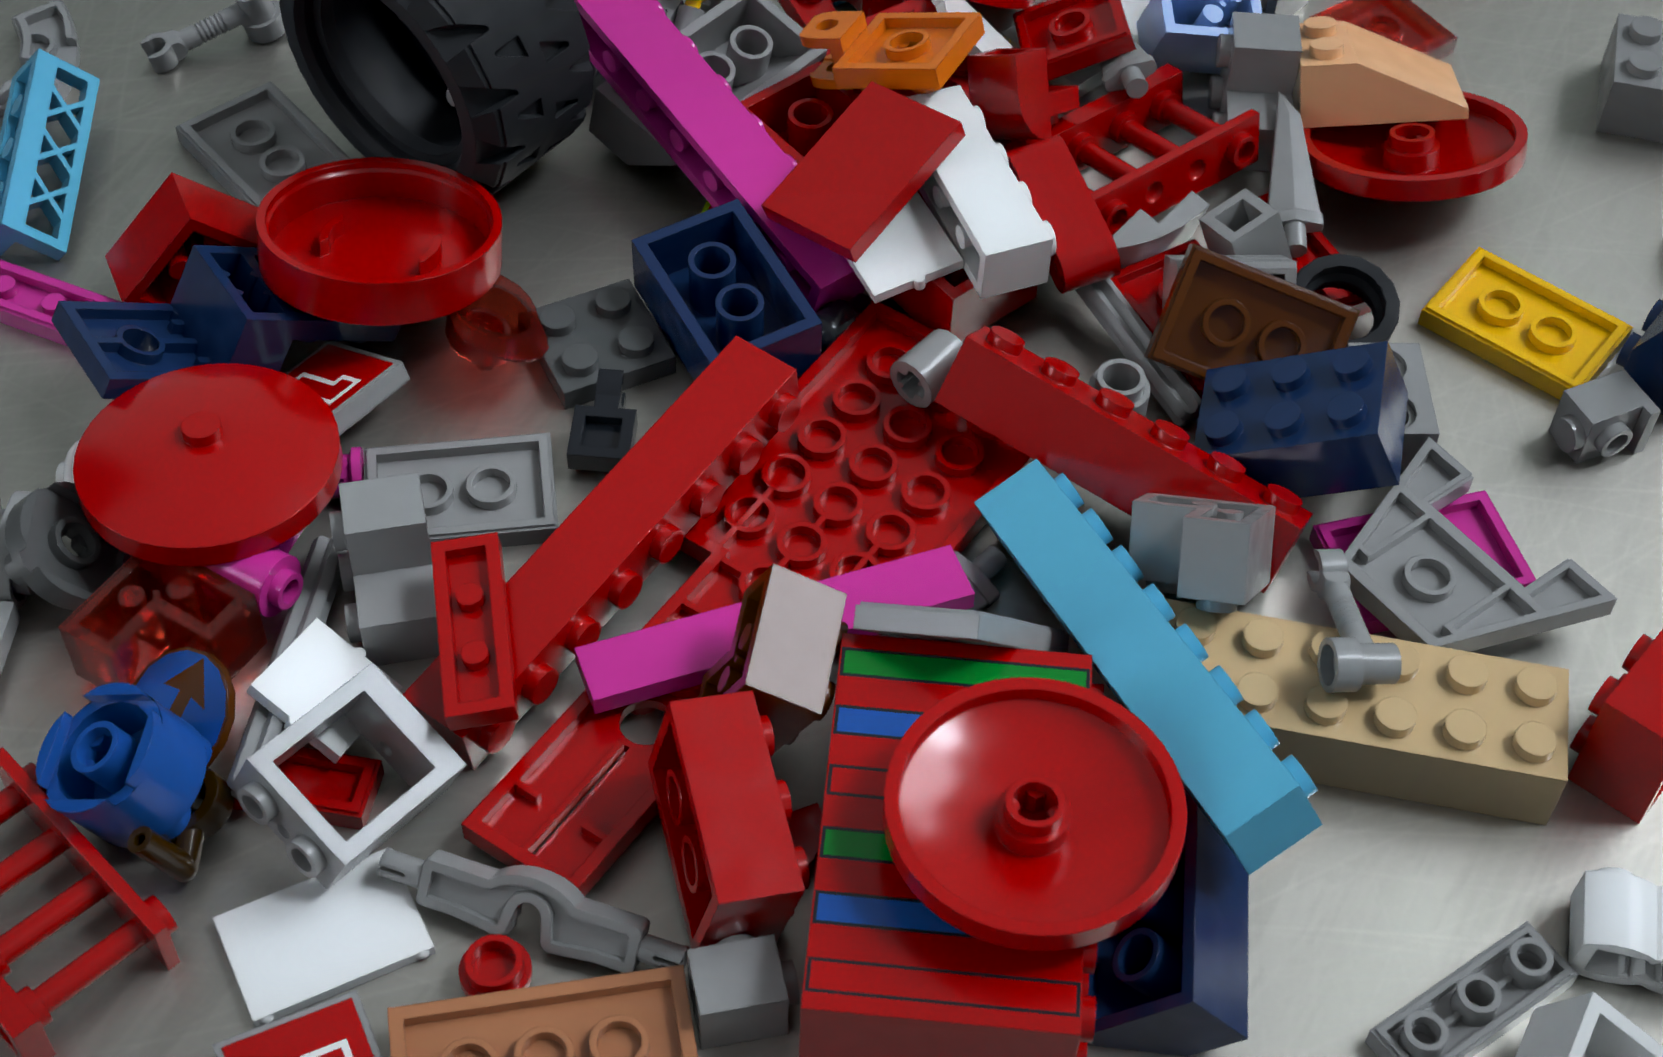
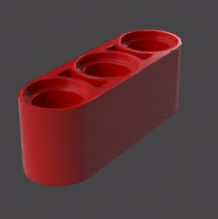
(1060, 196)

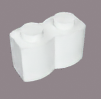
(1617, 929)

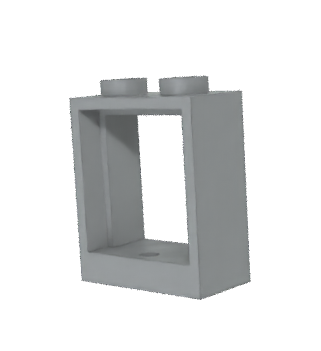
(398, 736)

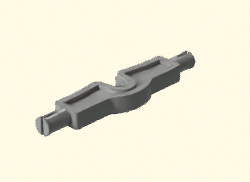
(569, 921)

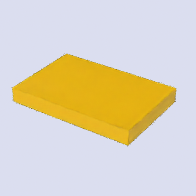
(1524, 324)

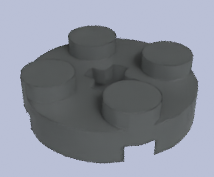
(41, 559)

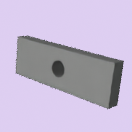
(1505, 983)

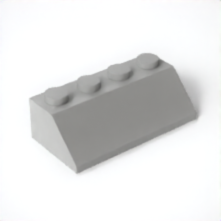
(739, 39)

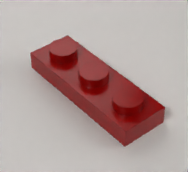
(473, 632)

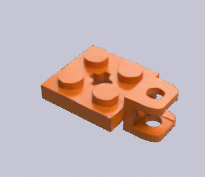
(893, 50)

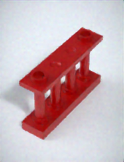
(1120, 121)
(146, 922)

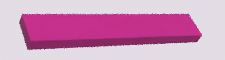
(683, 650)

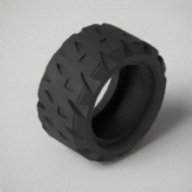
(386, 67)

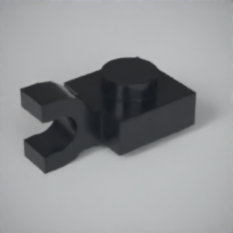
(603, 431)

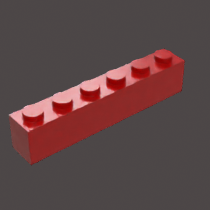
(1098, 435)

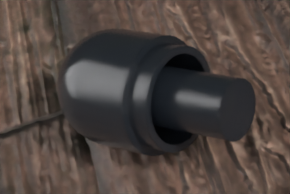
(838, 316)

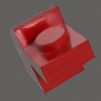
(1015, 93)

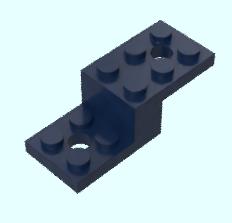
(215, 317)

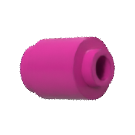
(270, 576)

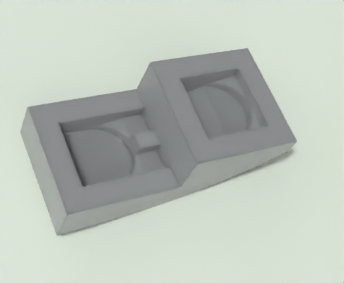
(1146, 237)

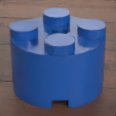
(123, 765)

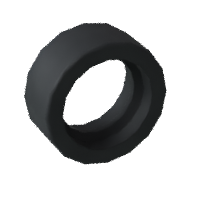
(1361, 279)

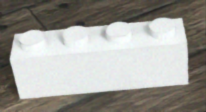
(985, 205)

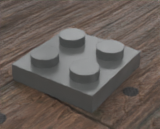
(604, 332)

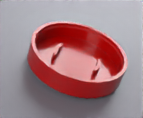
(379, 241)

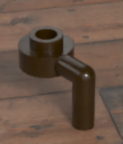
(183, 857)

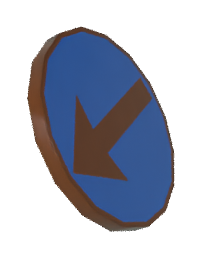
(196, 690)

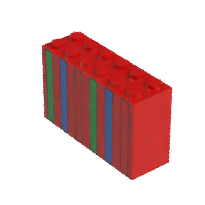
(878, 961)

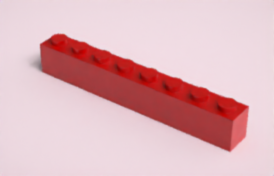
(628, 529)

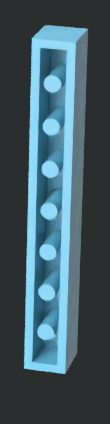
(1151, 667)

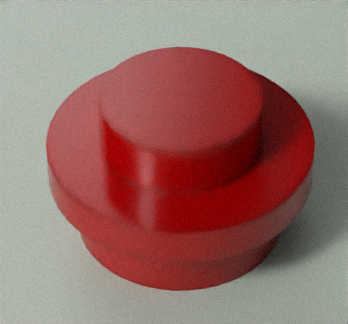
(494, 965)

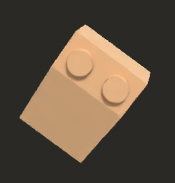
(1367, 79)

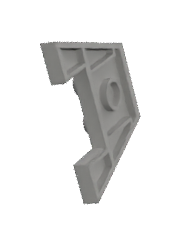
(1440, 585)

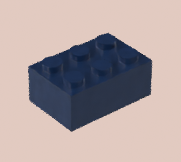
(720, 281)
(1310, 419)

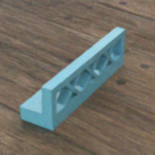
(24, 137)

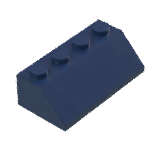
(1182, 968)

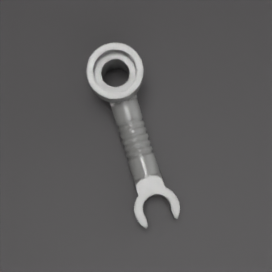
(259, 18)
(1352, 658)

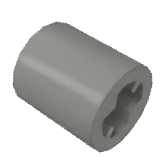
(924, 367)

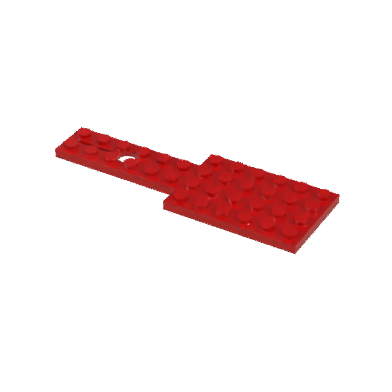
(831, 495)

